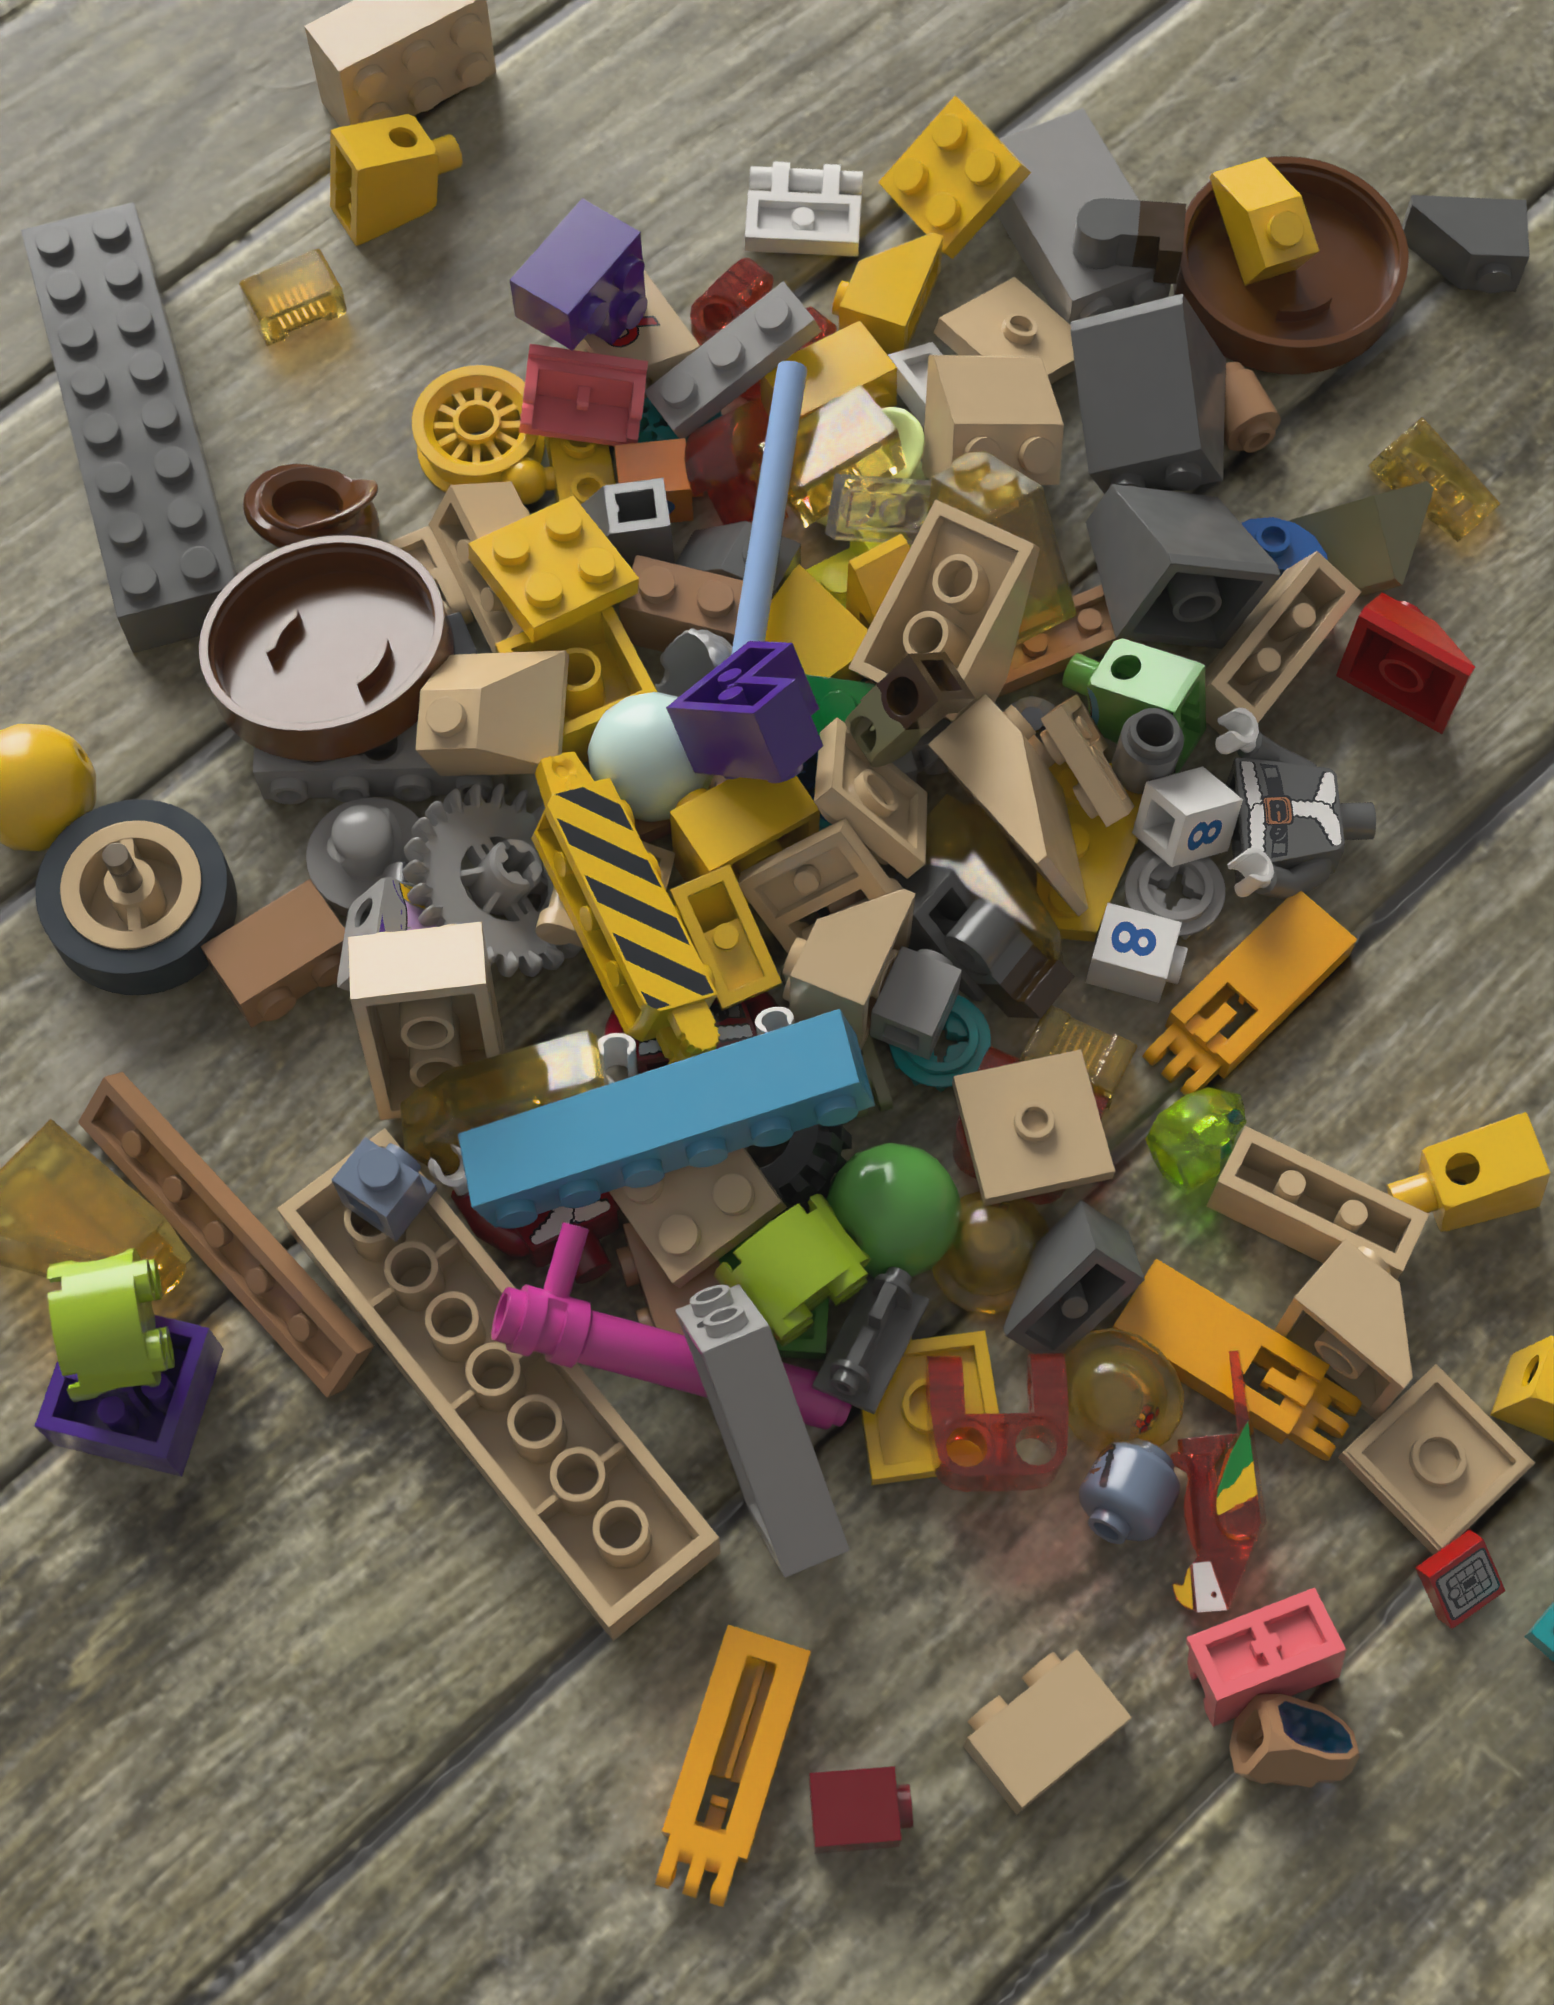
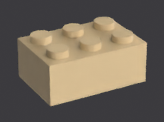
(398, 55)
(422, 1006)

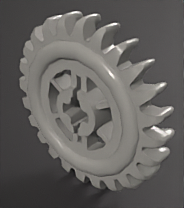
(503, 875)

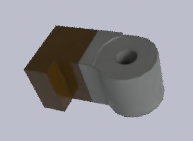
(1131, 235)
(1006, 961)

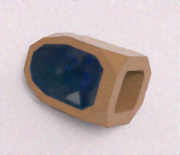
(1291, 1742)

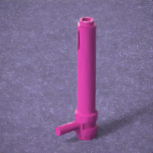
(573, 1333)

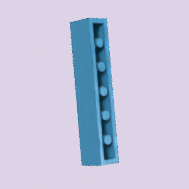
(666, 1120)

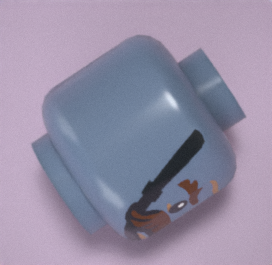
(1129, 1491)

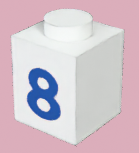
(1187, 816)
(1136, 953)

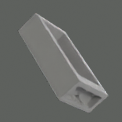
(762, 1428)

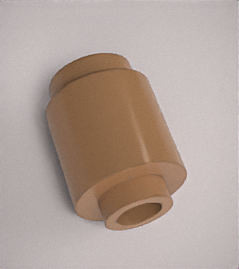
(1248, 411)

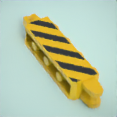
(623, 911)

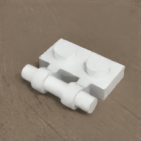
(803, 221)

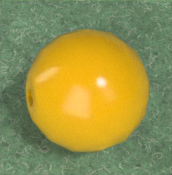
(42, 785)

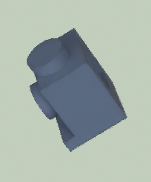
(383, 1187)

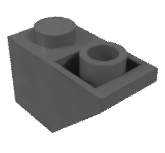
(634, 519)

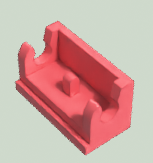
(583, 396)
(1265, 1652)

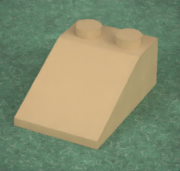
(954, 595)
(1010, 778)

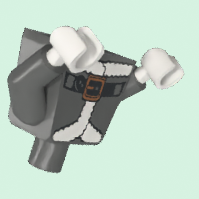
(1289, 815)

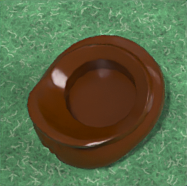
(310, 503)

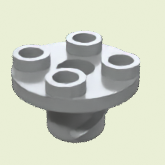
(355, 847)

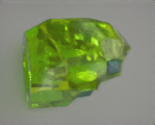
(1196, 1136)

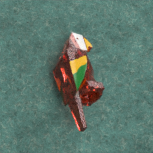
(1221, 1506)

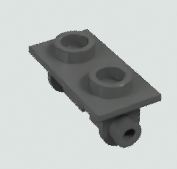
(872, 1340)

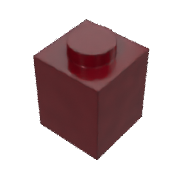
(858, 1809)

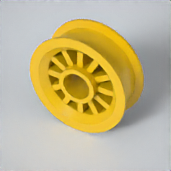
(465, 403)

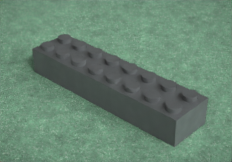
(131, 423)

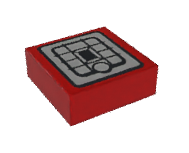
(1460, 1579)

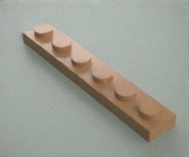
(225, 1234)

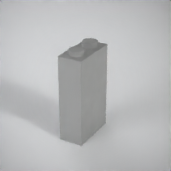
(1067, 170)

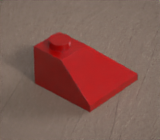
(1406, 662)

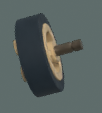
(135, 896)

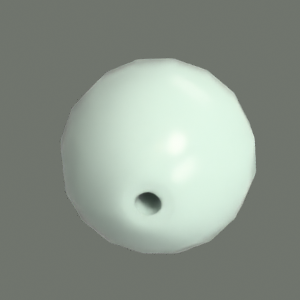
(643, 756)

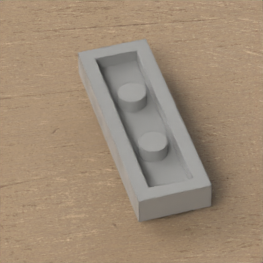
(732, 360)

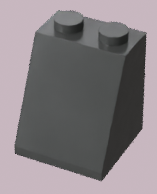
(1150, 396)
(1176, 566)

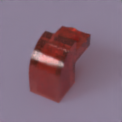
(727, 461)

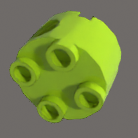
(797, 1267)
(108, 1324)

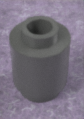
(1147, 748)

